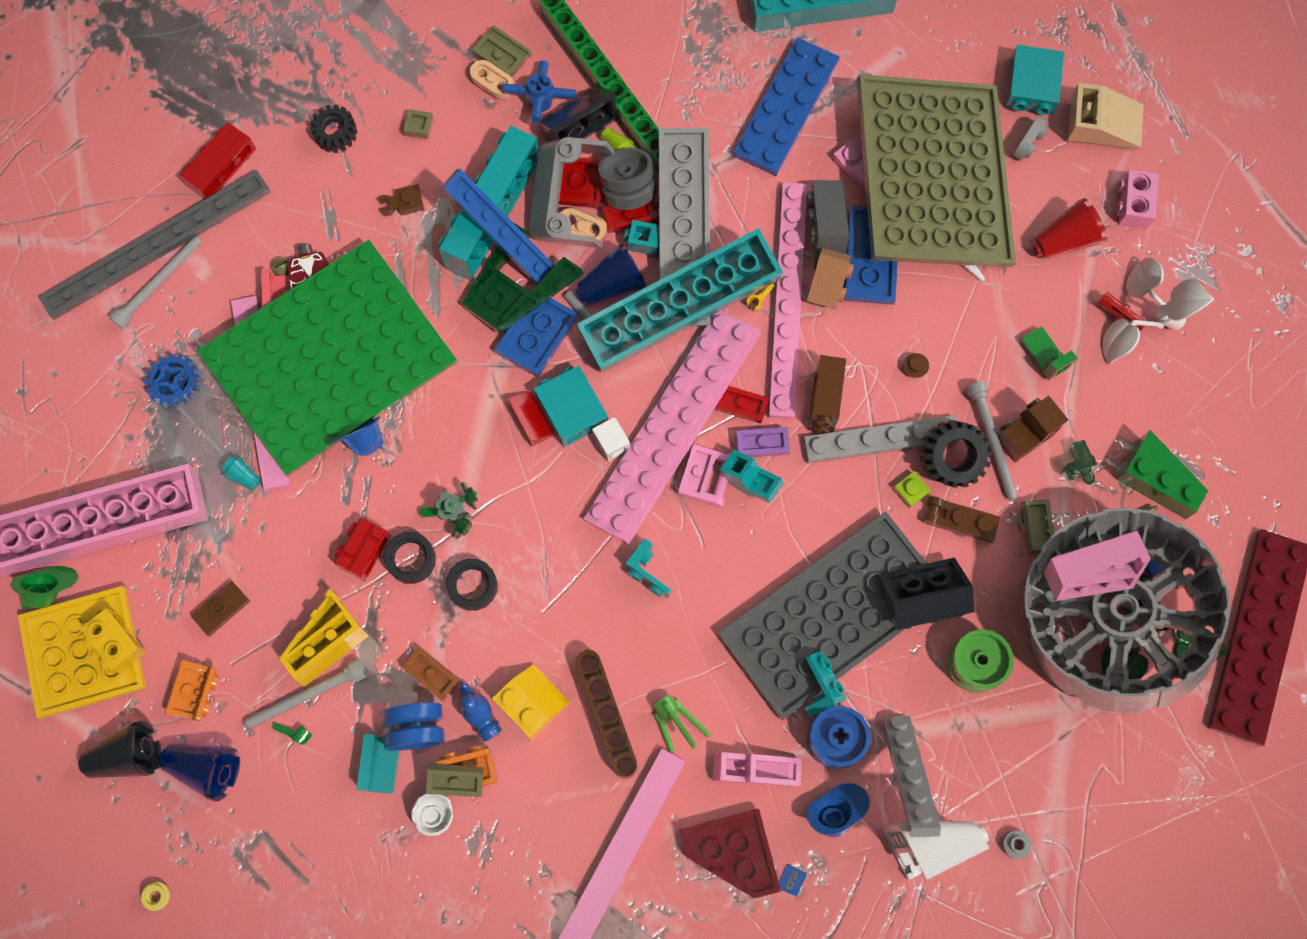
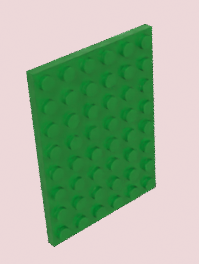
(327, 357)

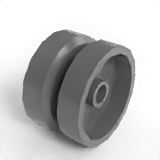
(627, 178)

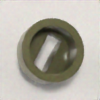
(282, 269)

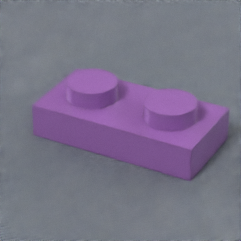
(763, 442)

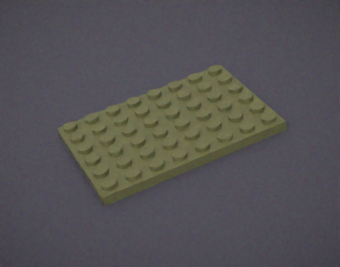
(935, 172)

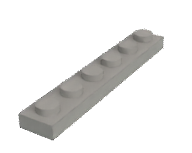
(870, 440)
(911, 777)

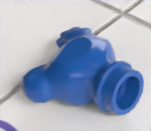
(478, 713)

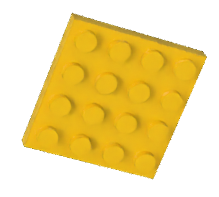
(59, 663)

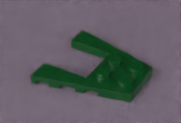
(504, 302)

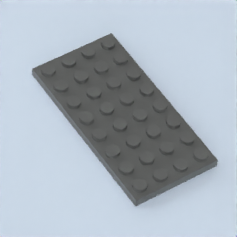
(825, 608)

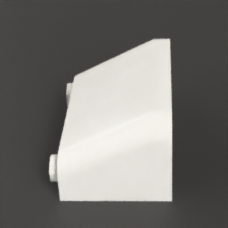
(936, 854)

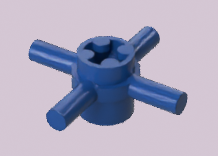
(539, 91)

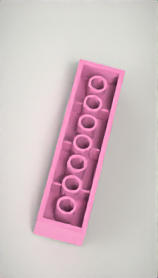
(100, 519)

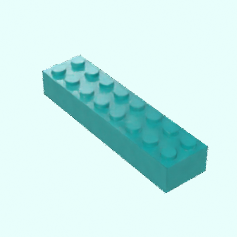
(680, 300)

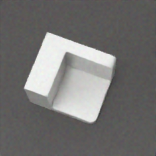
(611, 439)

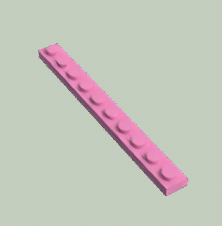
(788, 302)

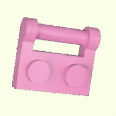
(698, 475)

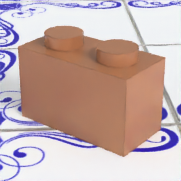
(829, 278)

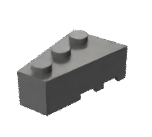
(827, 217)

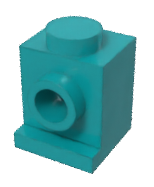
(646, 231)

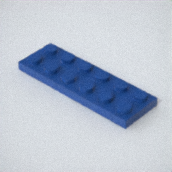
(786, 106)

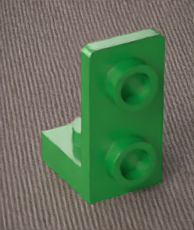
(1046, 353)

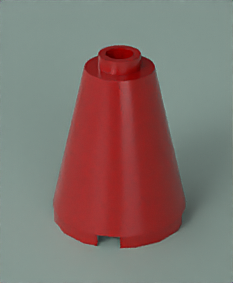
(1072, 231)

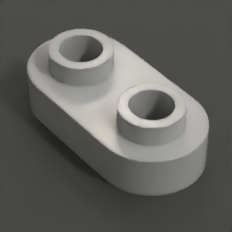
(1026, 146)

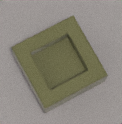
(418, 124)

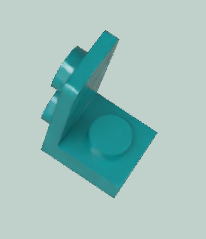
(643, 556)
(832, 689)

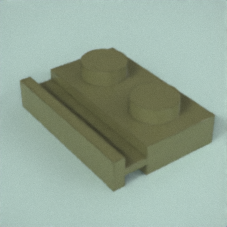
(501, 51)

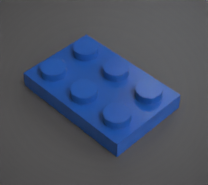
(537, 336)

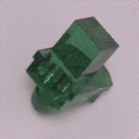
(1083, 464)

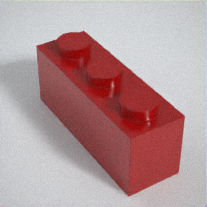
(218, 161)

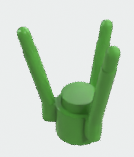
(668, 710)

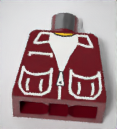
(305, 265)

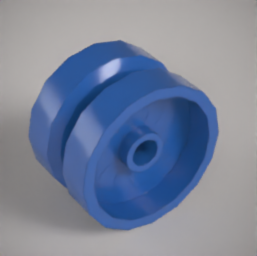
(413, 723)
(854, 735)

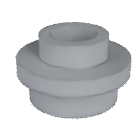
(1009, 848)

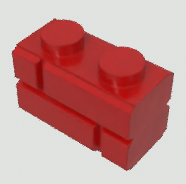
(361, 548)

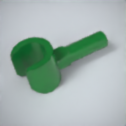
(300, 736)

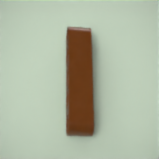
(602, 701)

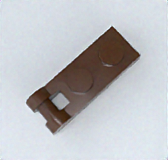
(962, 520)

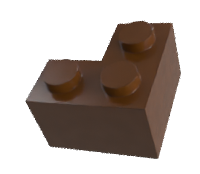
(1037, 425)

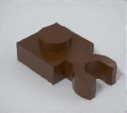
(407, 201)

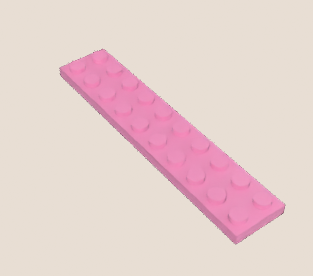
(672, 427)

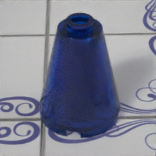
(611, 278)
(202, 767)

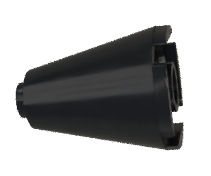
(123, 754)

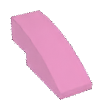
(757, 769)

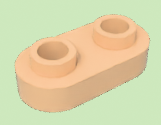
(492, 81)
(584, 223)

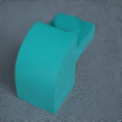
(749, 478)

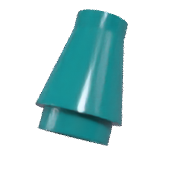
(239, 472)

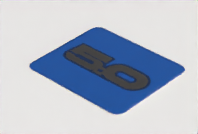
(792, 880)

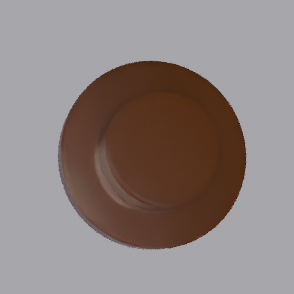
(916, 365)

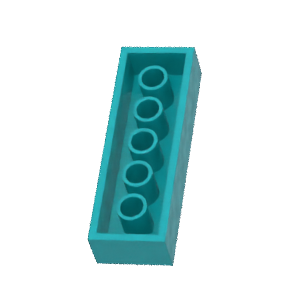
(792, 13)
(503, 182)

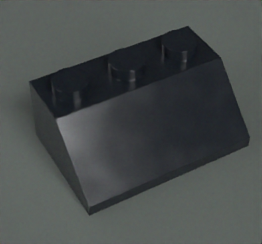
(582, 117)
(927, 593)

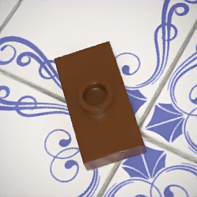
(220, 608)

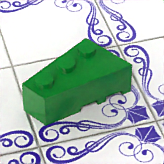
(1162, 477)

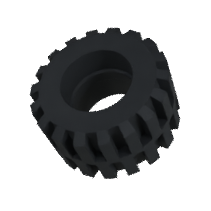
(976, 456)

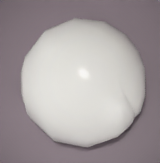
(432, 814)

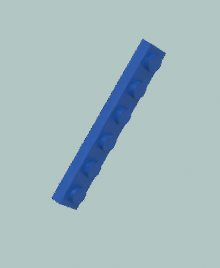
(497, 226)

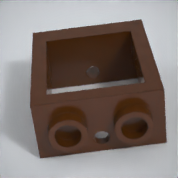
(827, 394)

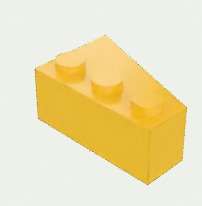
(323, 640)

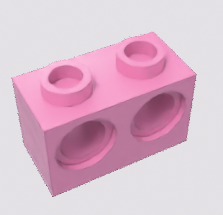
(1143, 200)

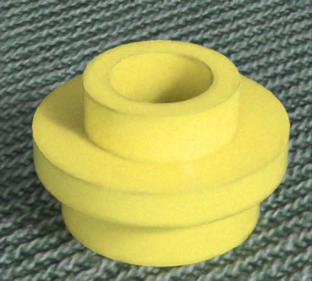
(147, 893)

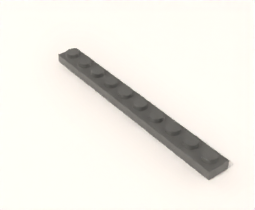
(154, 245)

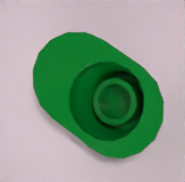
(42, 587)

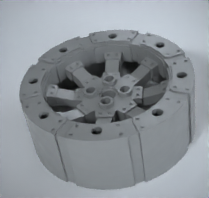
(1175, 550)

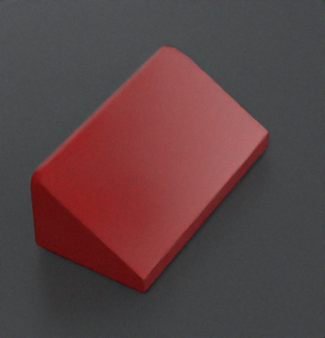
(530, 417)

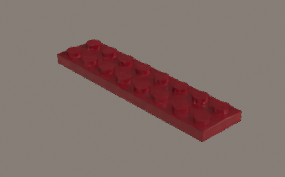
(1260, 638)

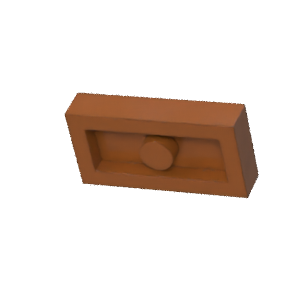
(431, 674)

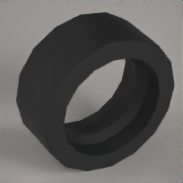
(404, 538)
(486, 598)

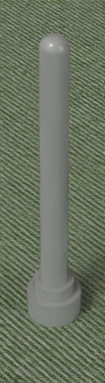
(123, 315)
(978, 393)
(353, 672)

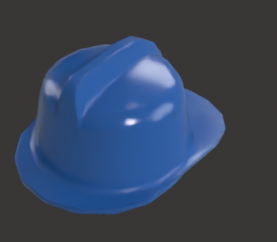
(365, 439)
(838, 809)

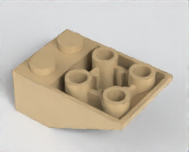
(1104, 117)

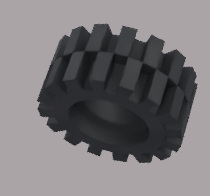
(333, 116)

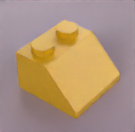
(531, 701)

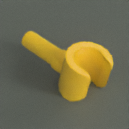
(760, 297)

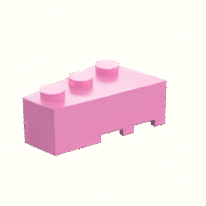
(1098, 568)

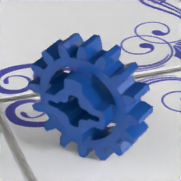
(161, 380)

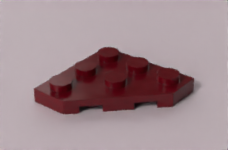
(735, 852)

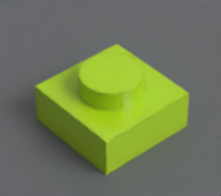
(912, 489)

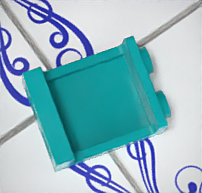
(1035, 79)
(571, 404)

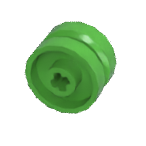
(993, 652)

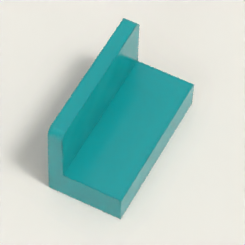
(377, 766)

